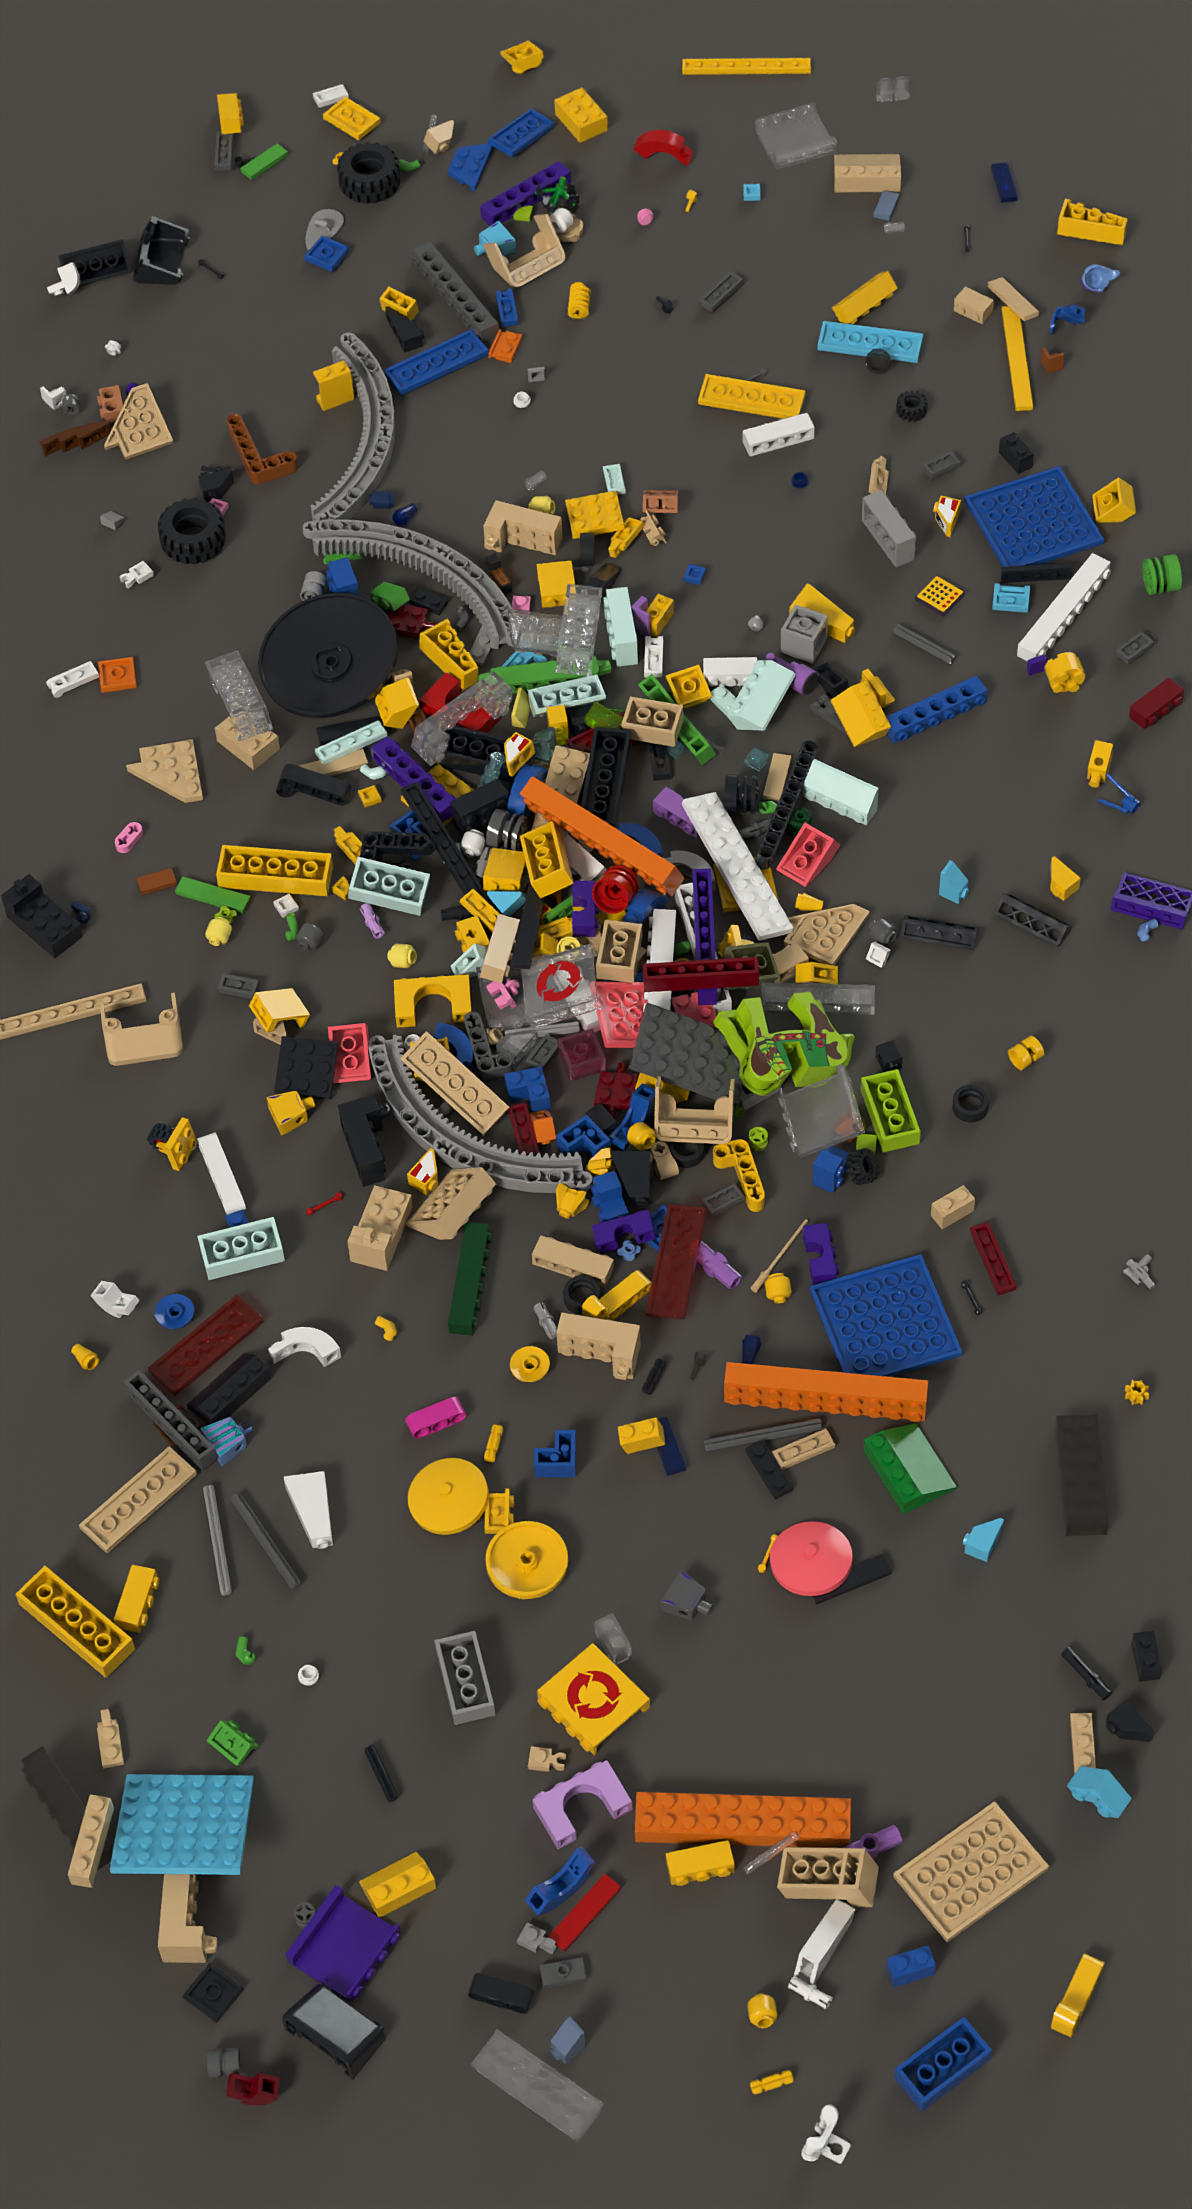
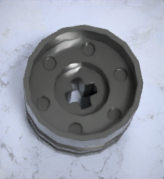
(506, 830)

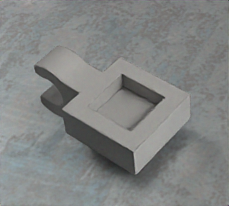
(534, 1938)

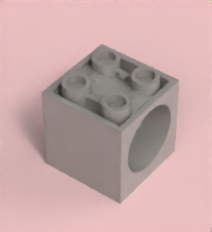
(804, 634)

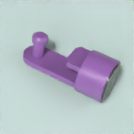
(805, 677)

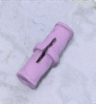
(372, 921)

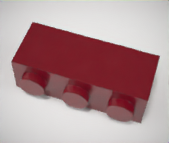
(1156, 703)

